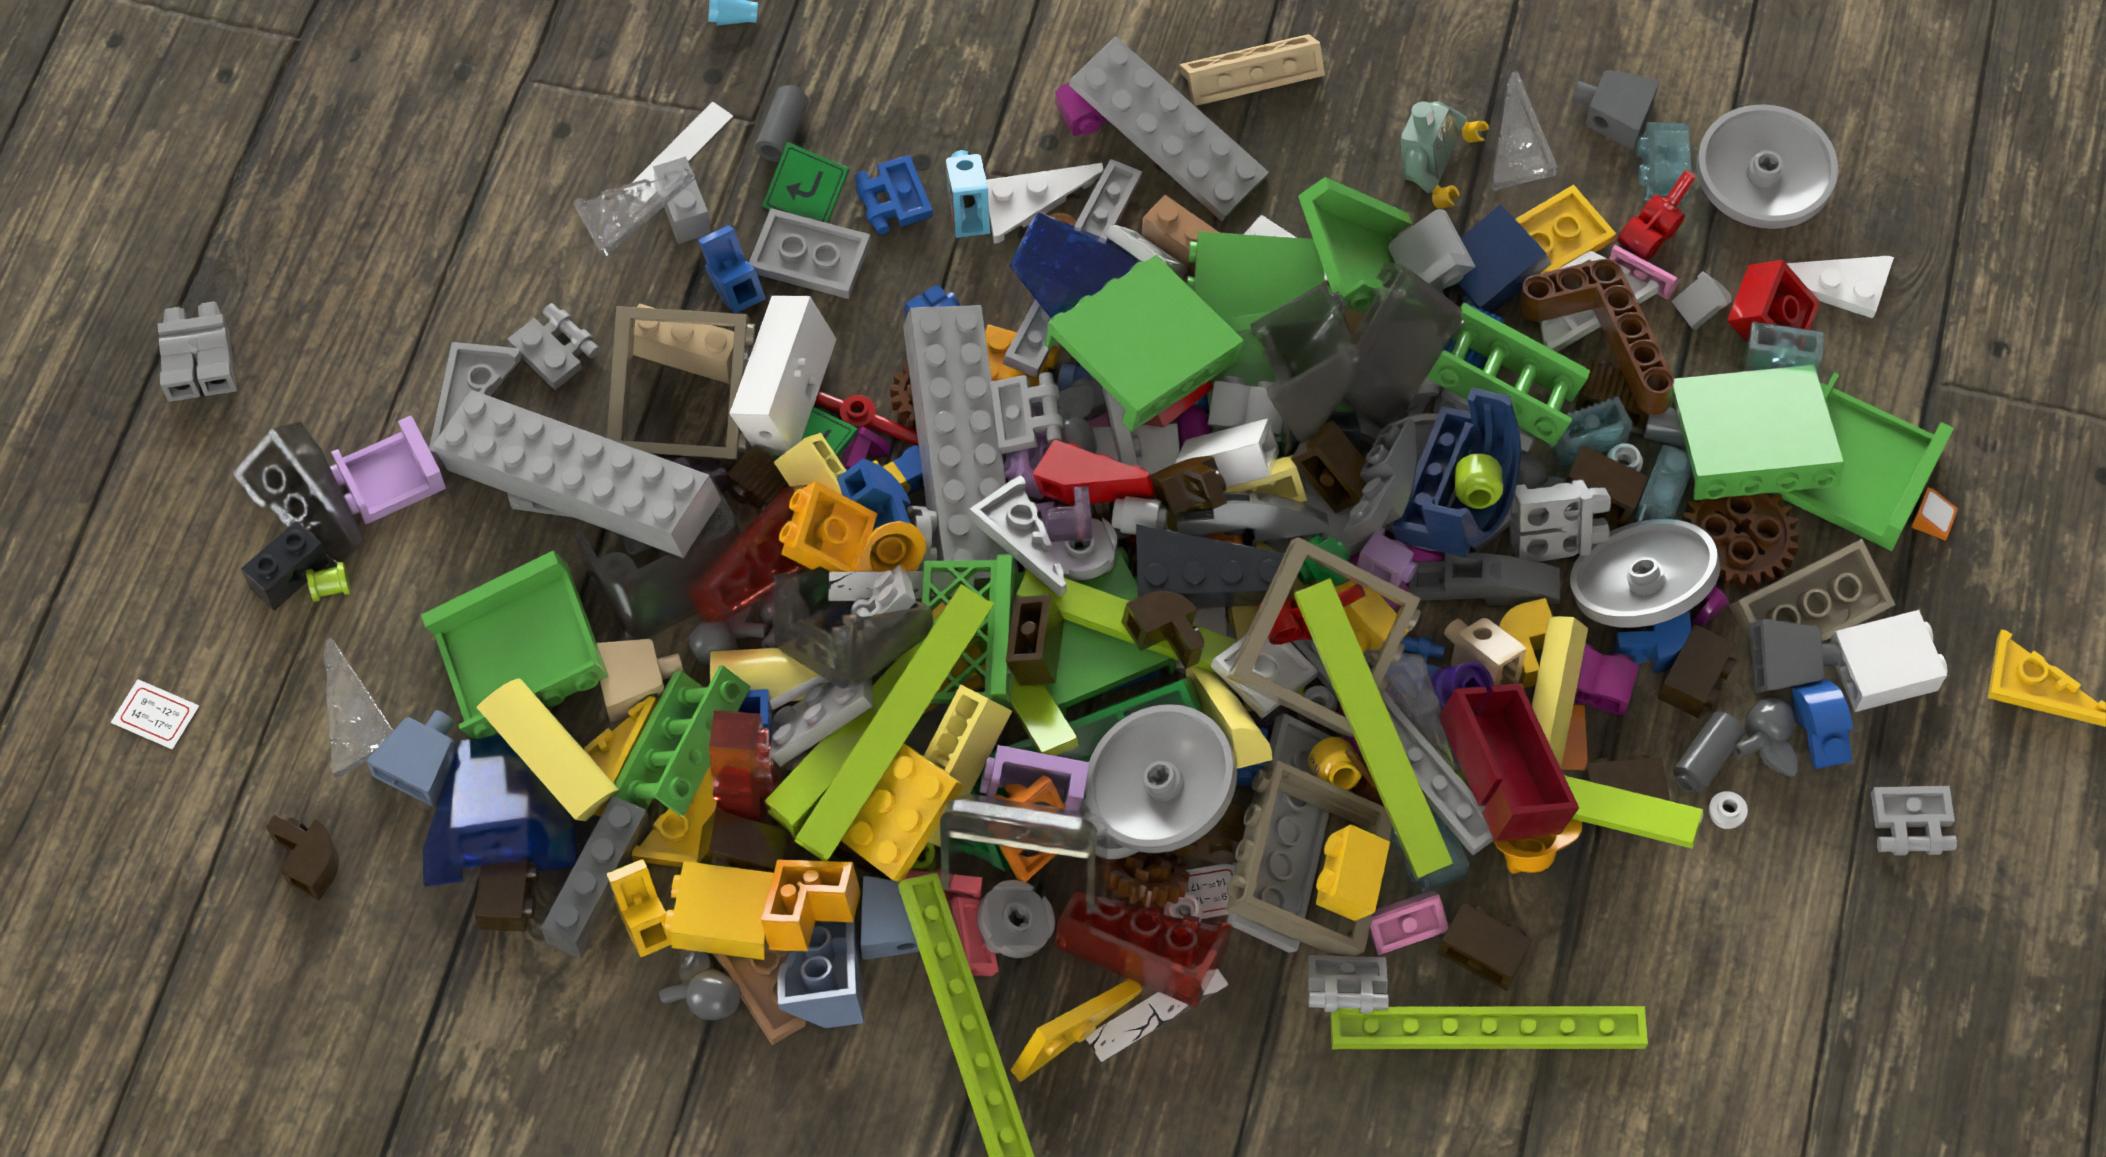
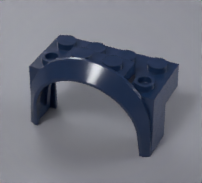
(1486, 429)

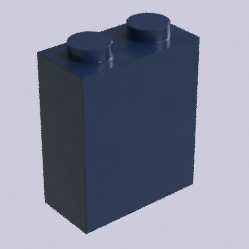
(1502, 258)

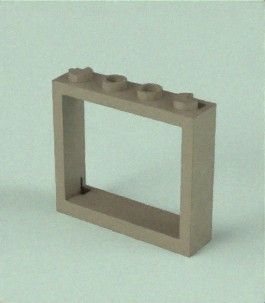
(622, 372)
(1270, 608)
(1372, 817)

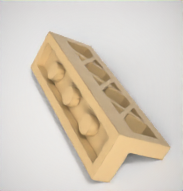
(1253, 69)

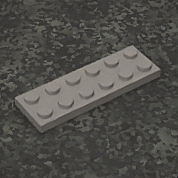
(1168, 128)
(1292, 838)

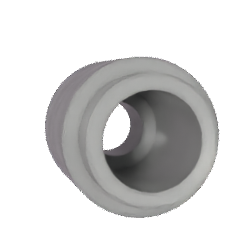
(1138, 511)

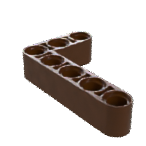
(1605, 289)

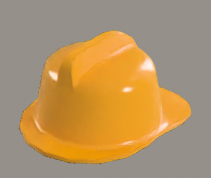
(893, 546)
(1537, 853)

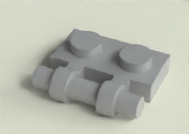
(546, 354)
(1014, 412)
(891, 593)
(1912, 808)
(1347, 974)

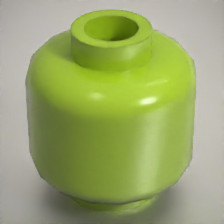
(1478, 480)

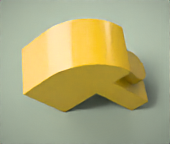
(1528, 626)
(639, 907)

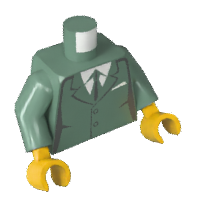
(1430, 143)

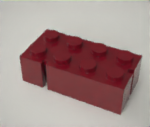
(1508, 762)

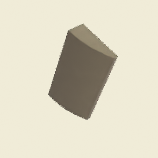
(1824, 594)

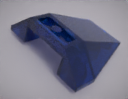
(1066, 263)
(494, 814)

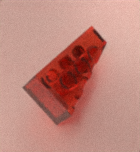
(748, 565)
(741, 764)
(1145, 946)

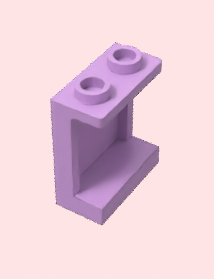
(388, 473)
(1026, 767)

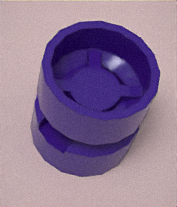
(1459, 676)

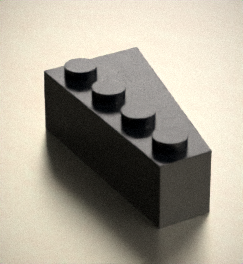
(1203, 568)

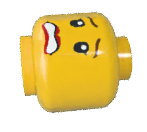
(1331, 764)

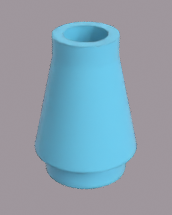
(732, 11)

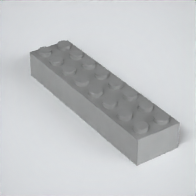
(955, 426)
(578, 473)

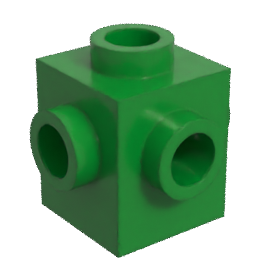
(1314, 573)

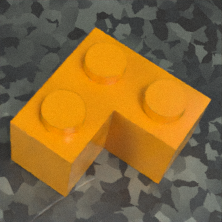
(806, 894)

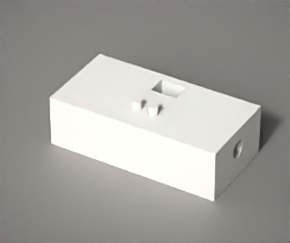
(783, 374)

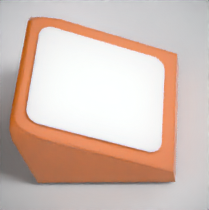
(1934, 515)

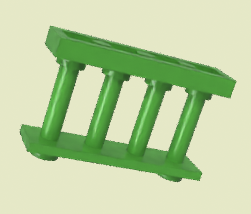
(1520, 354)
(675, 741)

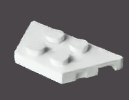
(1565, 330)

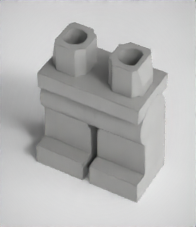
(192, 341)
(1557, 521)

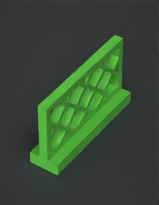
(998, 622)

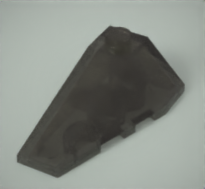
(297, 483)

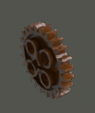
(1741, 536)

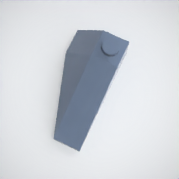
(826, 979)

